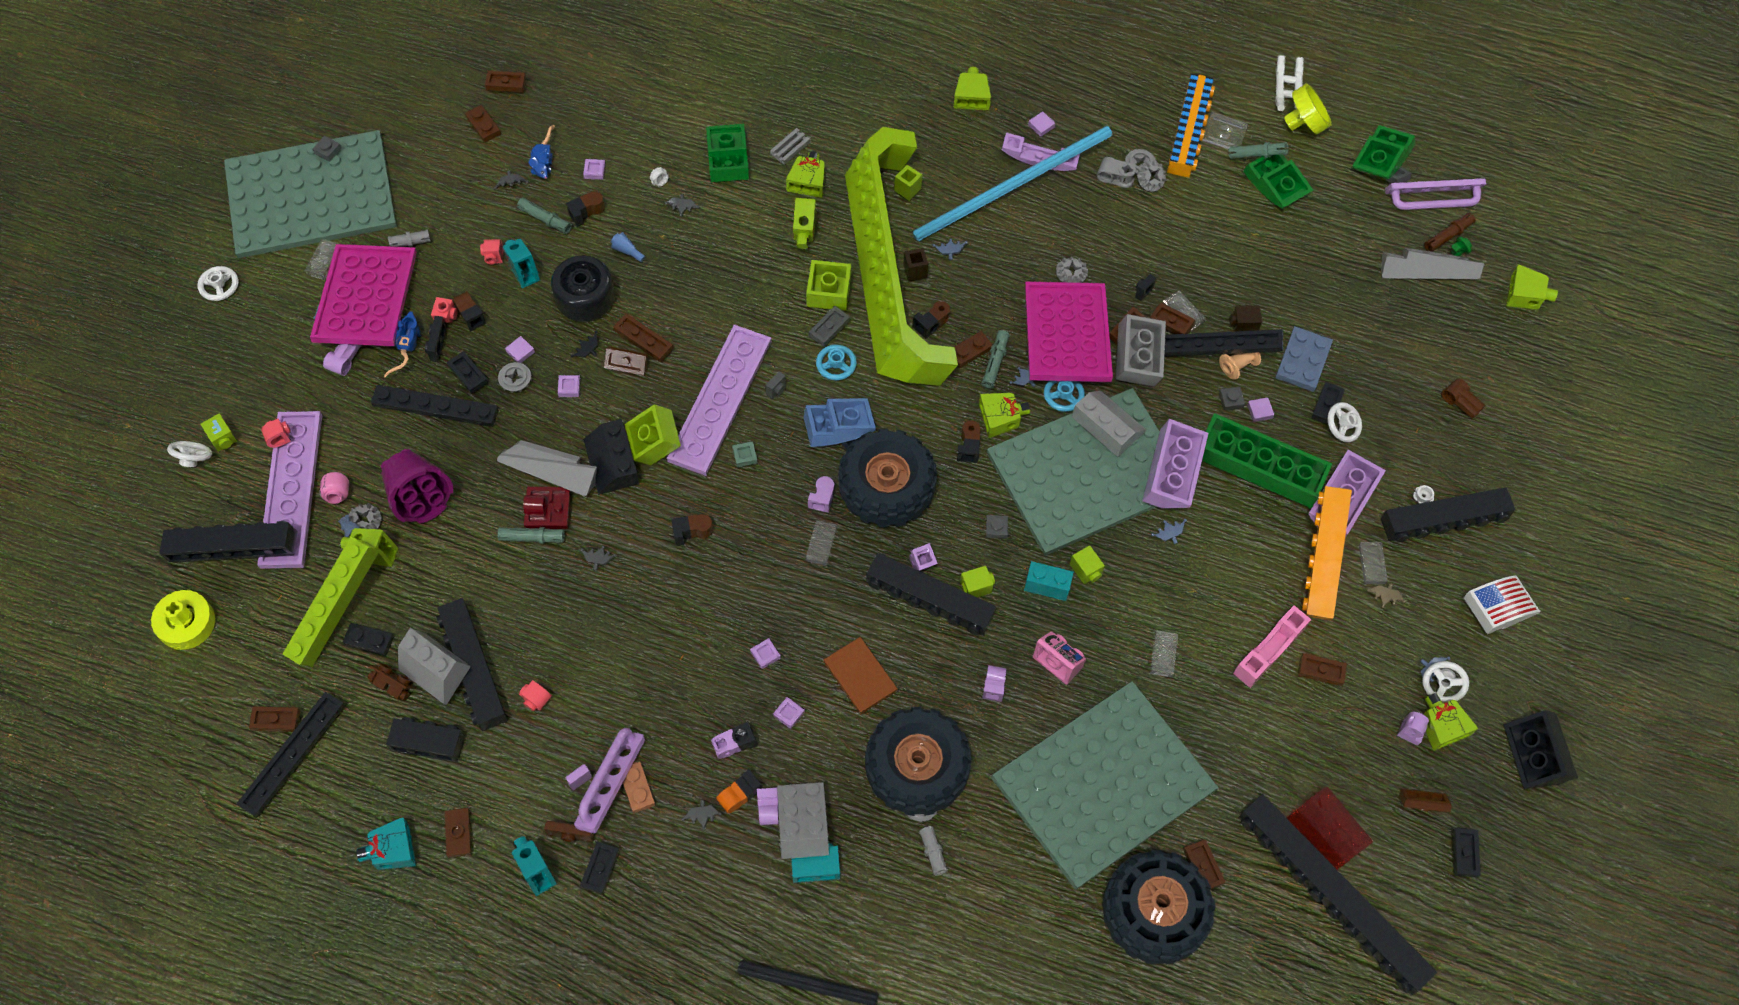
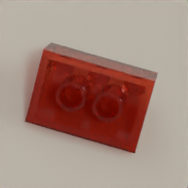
(1330, 828)

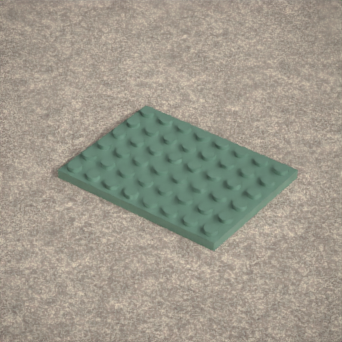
(299, 198)
(1072, 482)
(1104, 784)

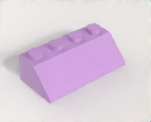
(1175, 466)
(1356, 475)

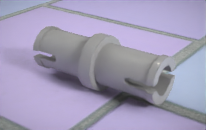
(409, 239)
(933, 850)

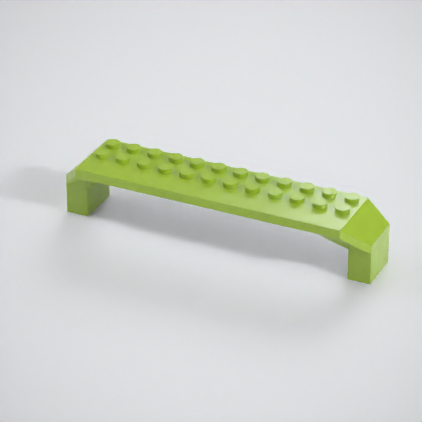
(896, 347)

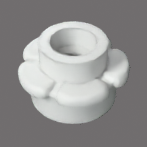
(659, 176)
(1426, 491)

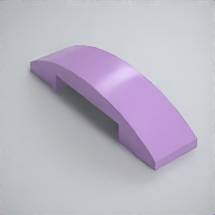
(1033, 154)

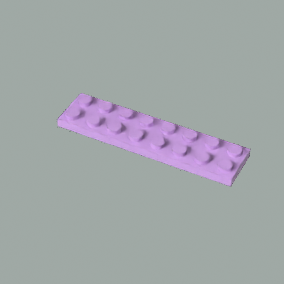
(719, 399)
(293, 483)

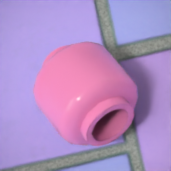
(334, 487)

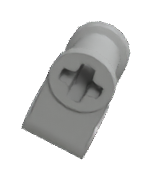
(1115, 171)

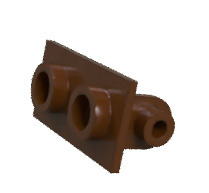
(383, 676)

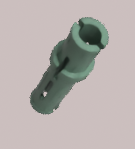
(1266, 149)
(545, 216)
(997, 351)
(536, 535)

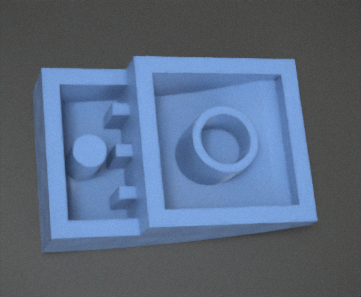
(838, 421)

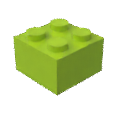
(828, 285)
(652, 435)

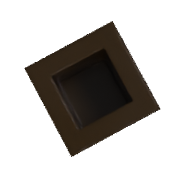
(915, 264)
(1246, 318)

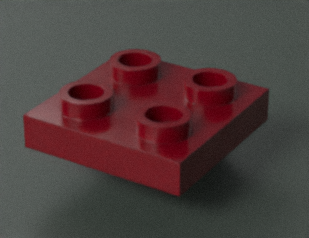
(546, 507)

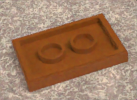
(860, 675)

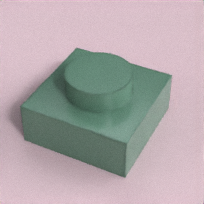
(744, 454)

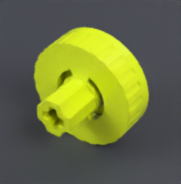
(1308, 111)
(173, 611)

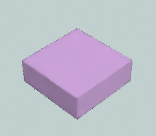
(1041, 124)
(594, 169)
(520, 350)
(569, 386)
(1260, 409)
(765, 653)
(788, 713)
(578, 777)

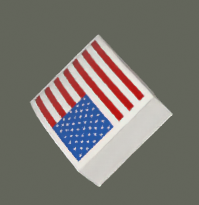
(1501, 604)

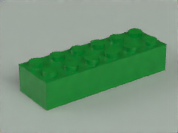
(1265, 461)

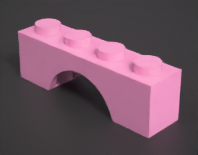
(1272, 647)

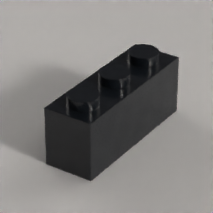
(425, 739)

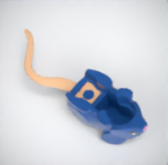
(541, 157)
(406, 338)

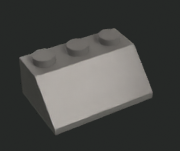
(1107, 422)
(430, 665)

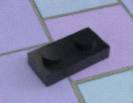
(437, 334)
(467, 372)
(1328, 397)
(368, 639)
(1466, 852)
(599, 868)

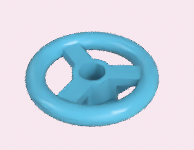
(836, 352)
(1063, 386)

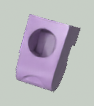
(824, 495)
(922, 557)
(994, 683)
(1413, 727)
(768, 806)

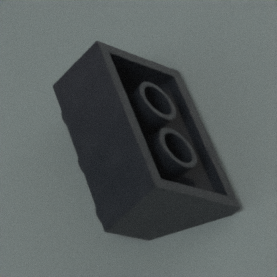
(611, 454)
(1540, 750)

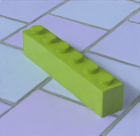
(331, 602)

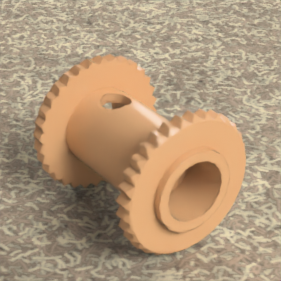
(1232, 364)

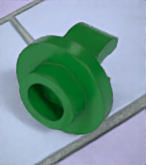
(1461, 246)

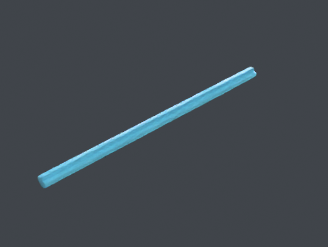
(1012, 183)

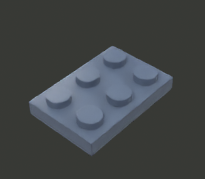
(1304, 359)

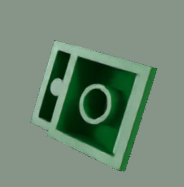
(1384, 152)
(727, 153)
(1278, 179)

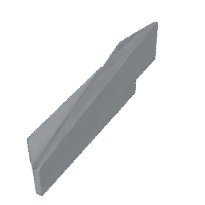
(1429, 265)
(550, 466)

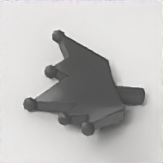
(510, 179)
(681, 204)
(598, 557)
(702, 813)

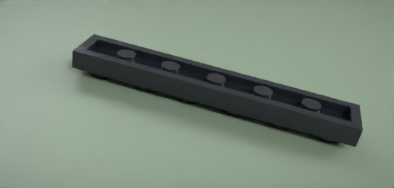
(1224, 343)
(434, 405)
(290, 755)

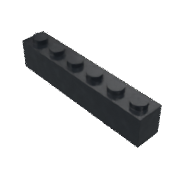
(1447, 514)
(228, 542)
(930, 594)
(478, 681)

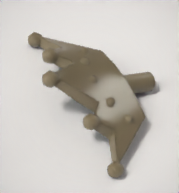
(1387, 594)

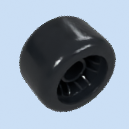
(582, 288)

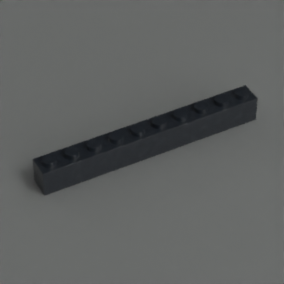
(1338, 896)

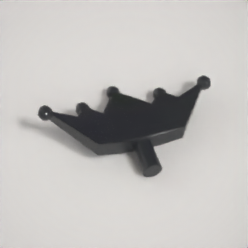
(587, 347)

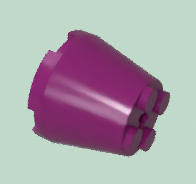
(415, 487)

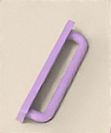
(1396, 189)
(624, 740)

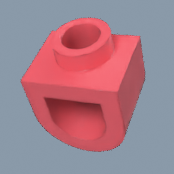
(492, 251)
(444, 308)
(276, 433)
(534, 696)

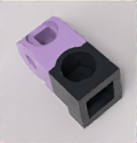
(734, 740)

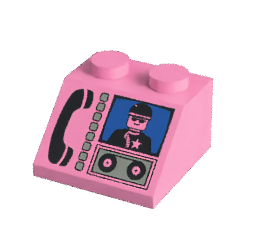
(1059, 657)

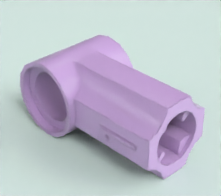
(340, 359)

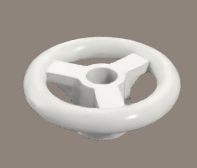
(216, 279)
(1346, 420)
(190, 452)
(1446, 674)

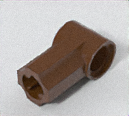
(1459, 394)

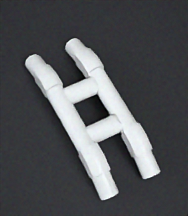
(1281, 79)

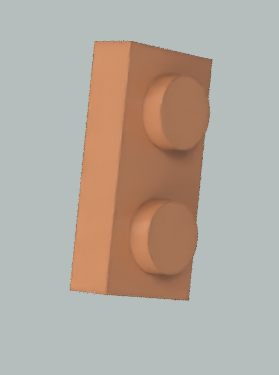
(638, 789)

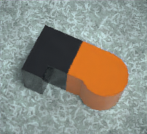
(739, 792)

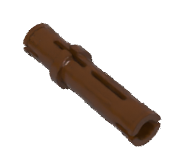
(1456, 228)

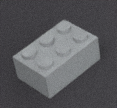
(1140, 350)
(802, 820)

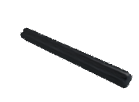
(807, 983)

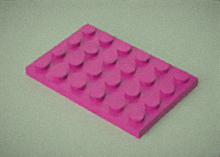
(364, 295)
(1068, 332)

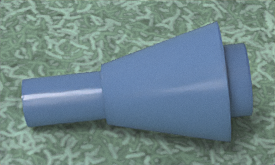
(622, 244)

